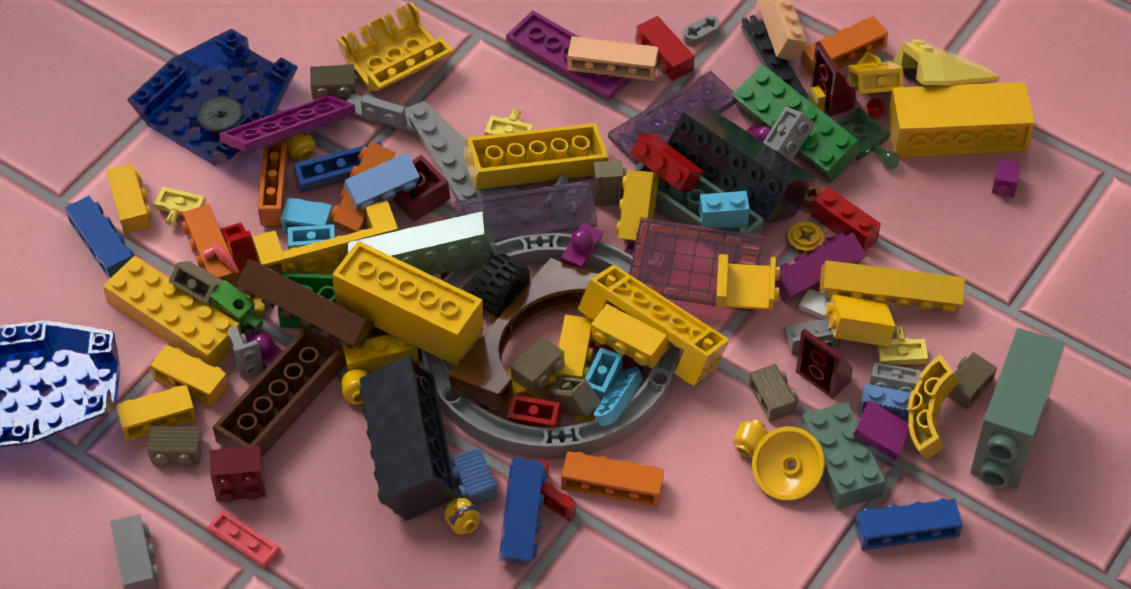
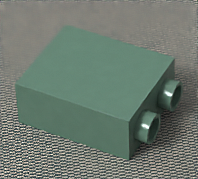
(1016, 409)

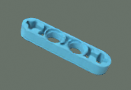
(618, 396)

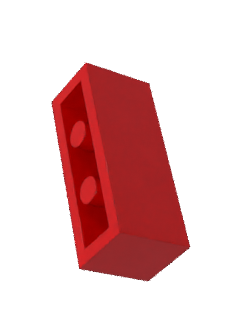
(673, 56)
(666, 162)
(844, 217)

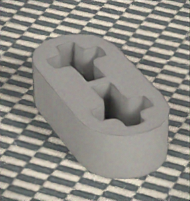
(699, 28)

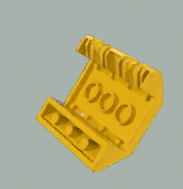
(392, 51)

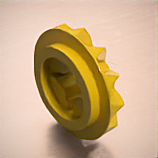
(807, 229)

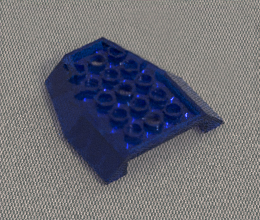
(210, 70)
(56, 358)

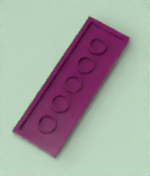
(551, 45)
(287, 123)

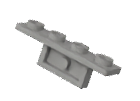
(381, 112)

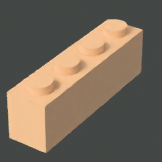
(783, 28)
(612, 58)

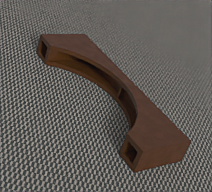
(480, 371)

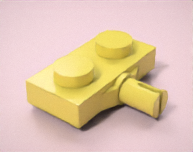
(507, 125)
(177, 202)
(903, 350)

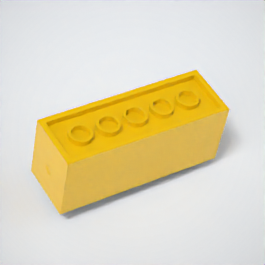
(960, 119)
(409, 303)

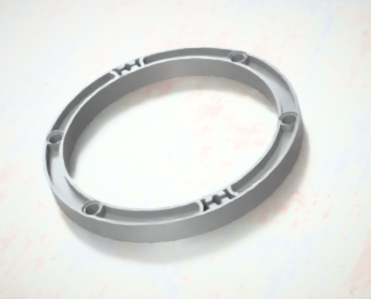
(542, 441)

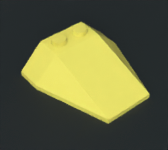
(941, 67)

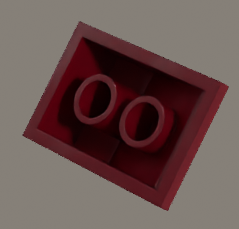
(827, 76)
(822, 365)

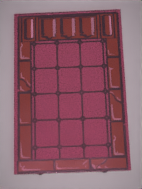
(683, 258)

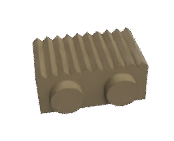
(332, 81)
(608, 182)
(194, 280)
(538, 364)
(974, 377)
(772, 392)
(574, 396)
(175, 445)

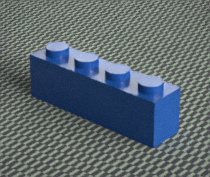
(326, 169)
(99, 235)
(521, 511)
(908, 524)

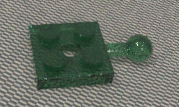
(873, 136)

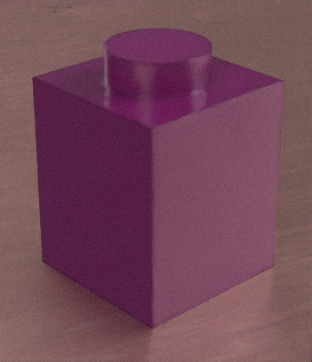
(1006, 177)

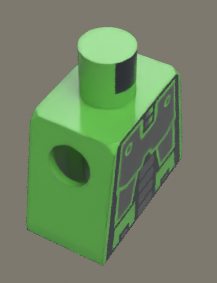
(236, 306)

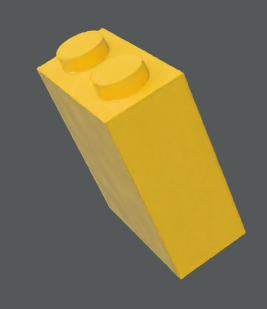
(860, 320)

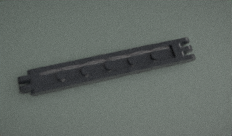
(760, 42)

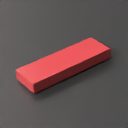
(243, 539)

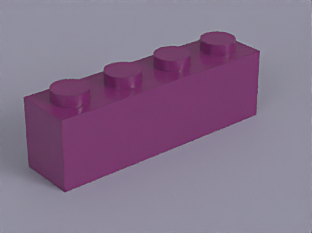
(807, 269)

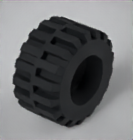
(500, 283)

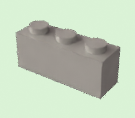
(134, 553)

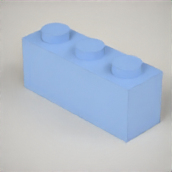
(382, 182)

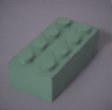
(849, 464)

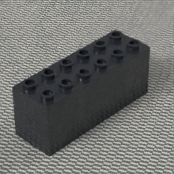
(741, 163)
(407, 438)

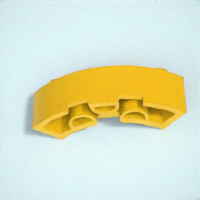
(925, 405)

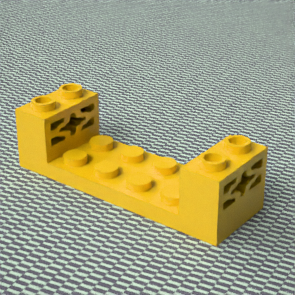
(325, 255)
(700, 343)

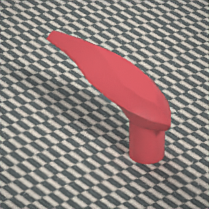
(222, 255)

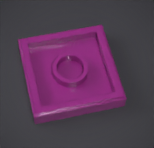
(882, 430)

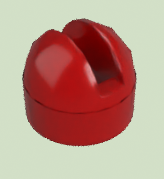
(870, 107)

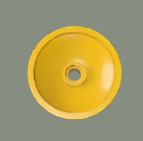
(774, 457)

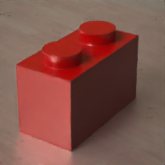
(535, 412)

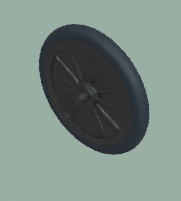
(220, 114)

